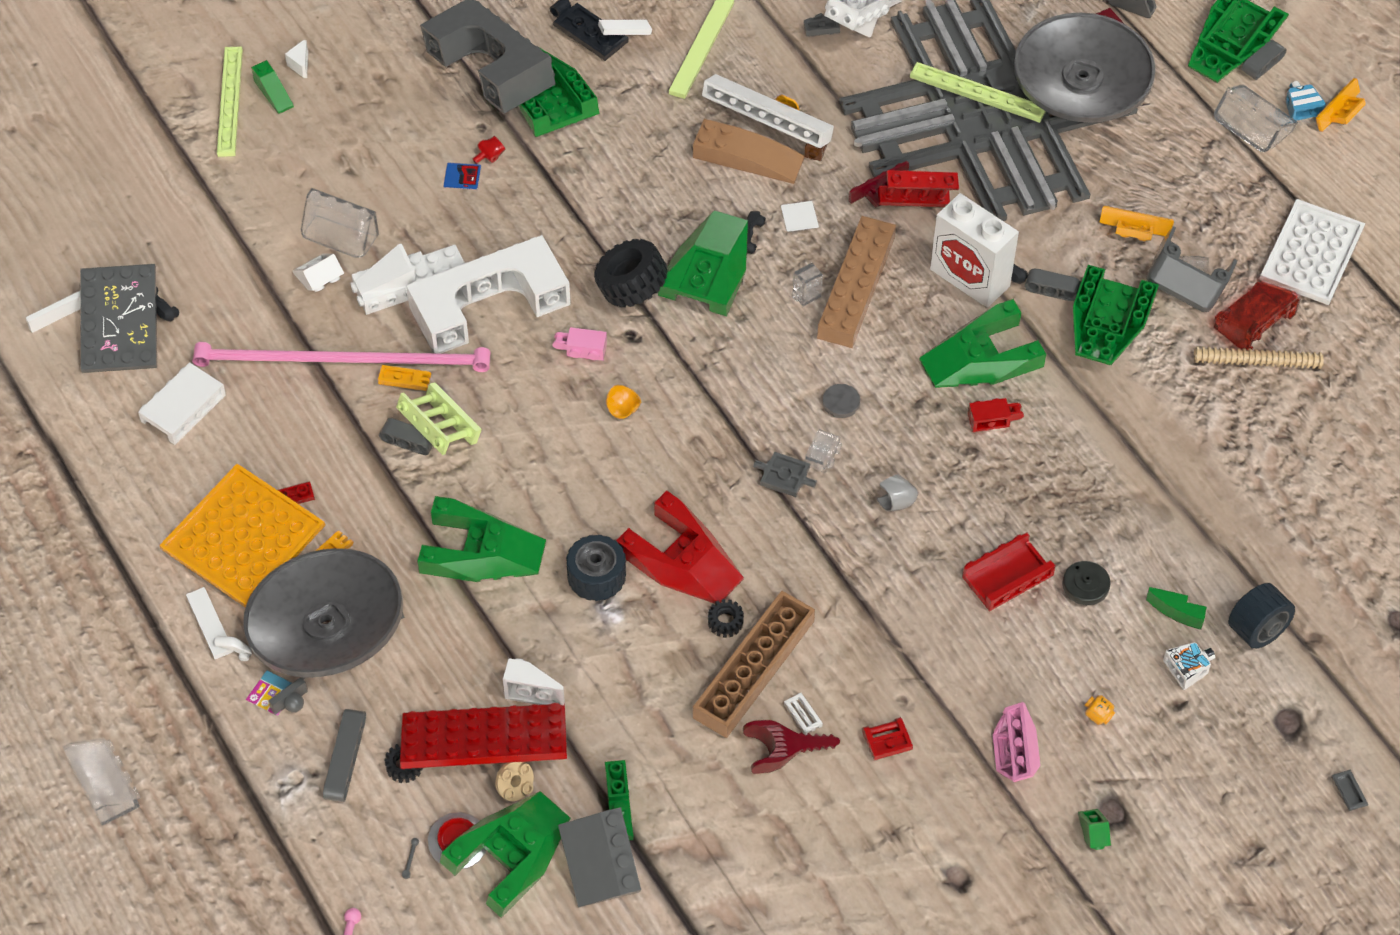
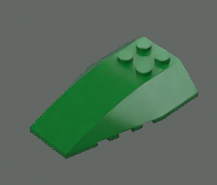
(1233, 35)

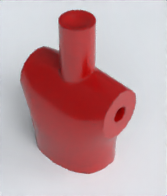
(489, 149)

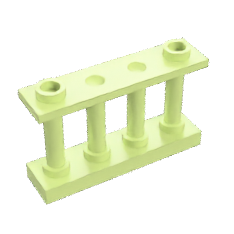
(448, 409)

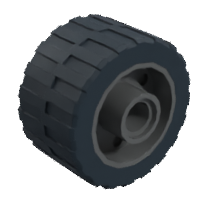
(1261, 615)

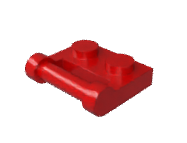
(890, 743)

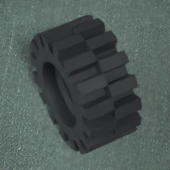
(725, 608)
(398, 773)

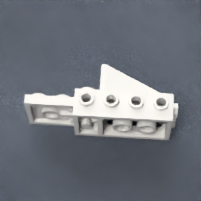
(858, 14)
(387, 279)

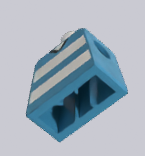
(1303, 101)

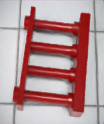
(918, 188)

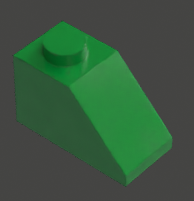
(1095, 829)

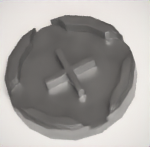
(841, 400)

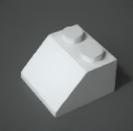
(319, 272)

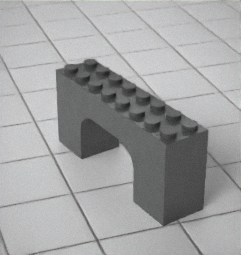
(519, 66)

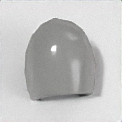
(900, 493)

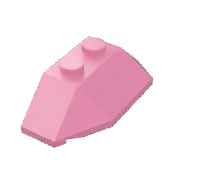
(1016, 744)

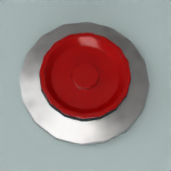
(447, 830)

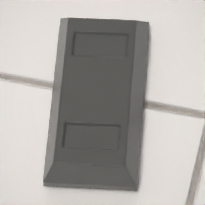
(1349, 790)

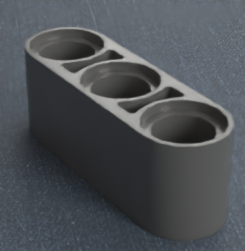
(1264, 59)
(1052, 284)
(405, 436)

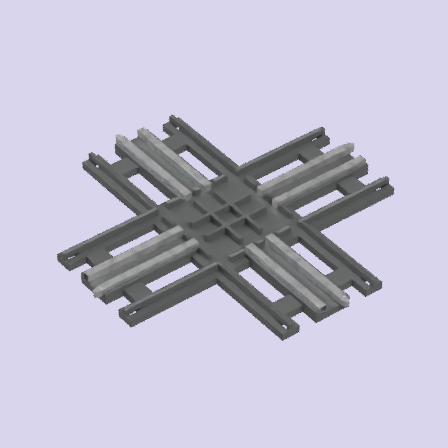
(966, 122)

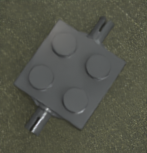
(785, 474)

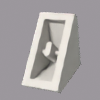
(298, 58)

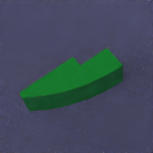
(1176, 607)

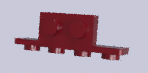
(870, 187)

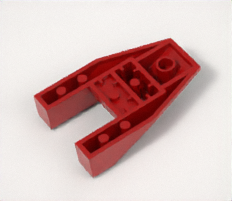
(692, 563)

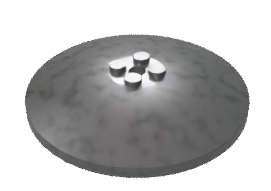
(1087, 44)
(322, 585)

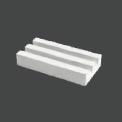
(811, 727)

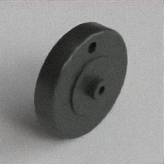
(1086, 583)

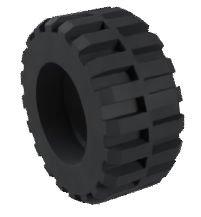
(630, 273)

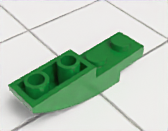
(618, 791)

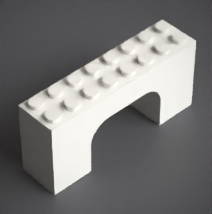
(520, 268)

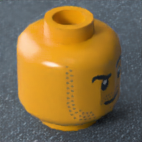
(1099, 709)

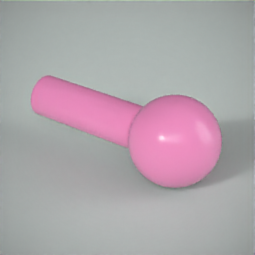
(352, 917)

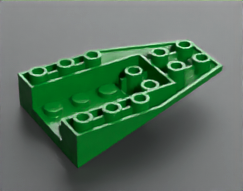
(562, 103)
(710, 263)
(1109, 315)

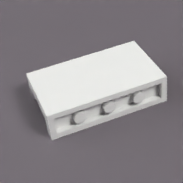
(182, 402)

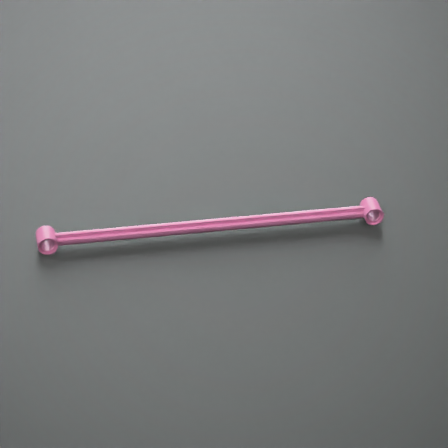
(204, 353)

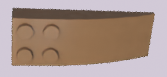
(746, 151)

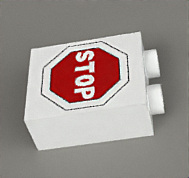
(973, 250)

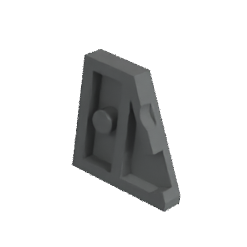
(820, 26)

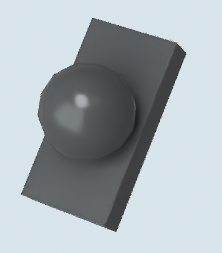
(289, 698)

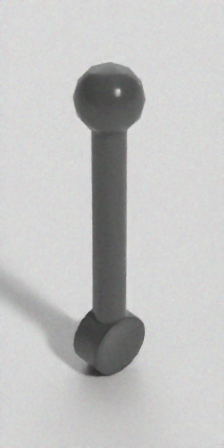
(406, 873)

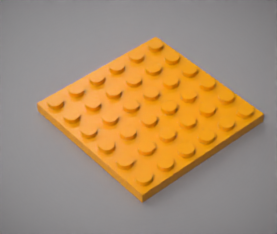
(241, 534)

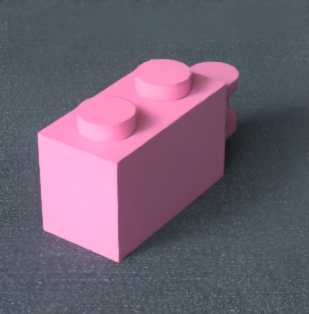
(582, 343)

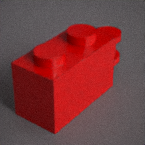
(993, 414)

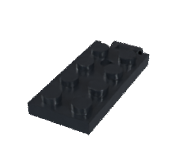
(588, 33)

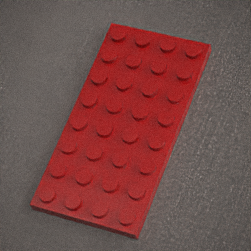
(483, 736)

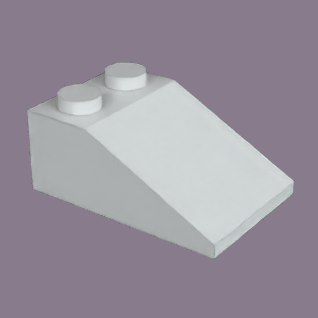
(530, 685)

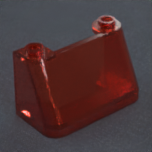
(1256, 313)

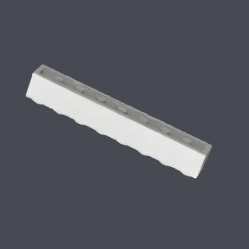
(767, 111)

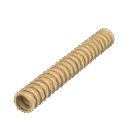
(1258, 357)

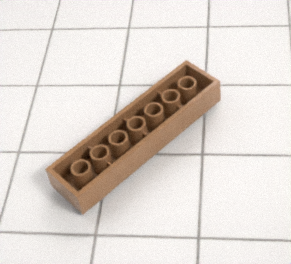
(856, 282)
(753, 664)

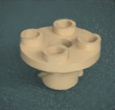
(514, 781)

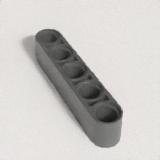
(344, 755)

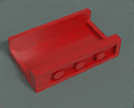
(1007, 572)

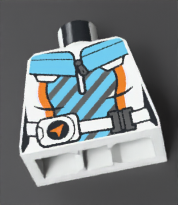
(1188, 663)

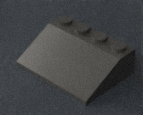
(599, 857)

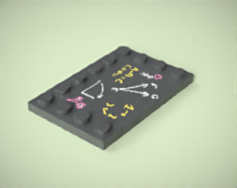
(118, 318)

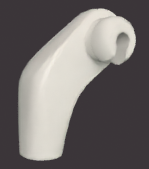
(235, 645)

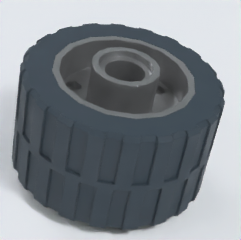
(596, 567)

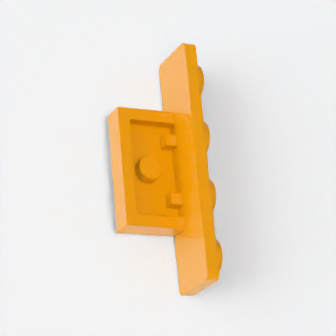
(1342, 107)
(1135, 223)

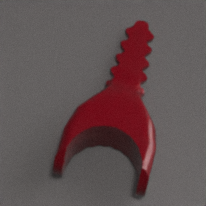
(783, 743)

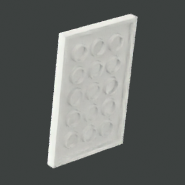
(1312, 251)

